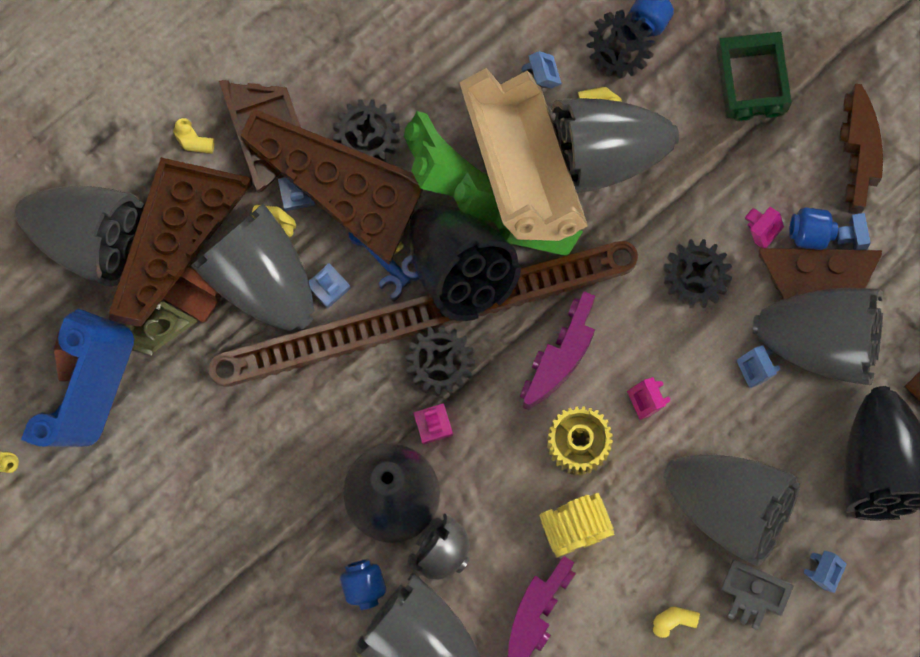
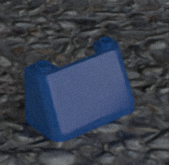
(102, 357)

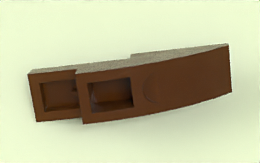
(863, 138)

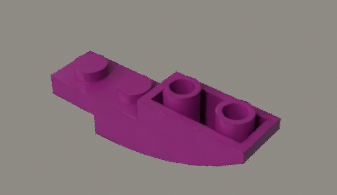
(557, 364)
(528, 628)

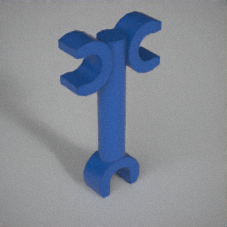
(399, 276)

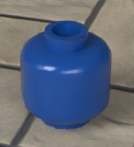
(656, 12)
(812, 228)
(363, 584)

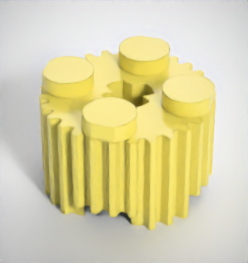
(578, 423)
(577, 524)

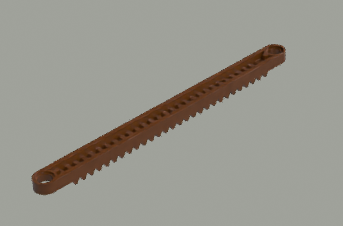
(412, 317)

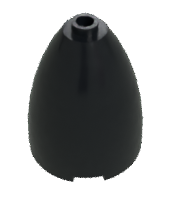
(461, 261)
(883, 458)
(396, 509)

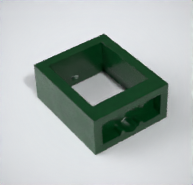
(746, 47)

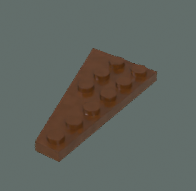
(352, 187)
(176, 223)

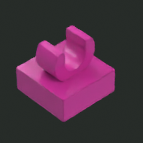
(764, 226)
(647, 397)
(433, 423)

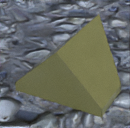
(160, 328)

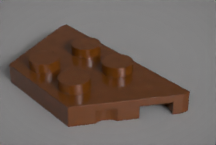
(270, 100)
(813, 270)

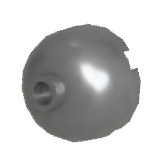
(441, 550)

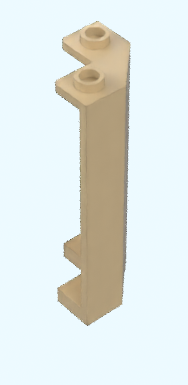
(523, 157)

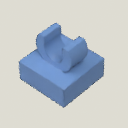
(544, 69)
(292, 196)
(856, 232)
(328, 285)
(757, 366)
(828, 570)

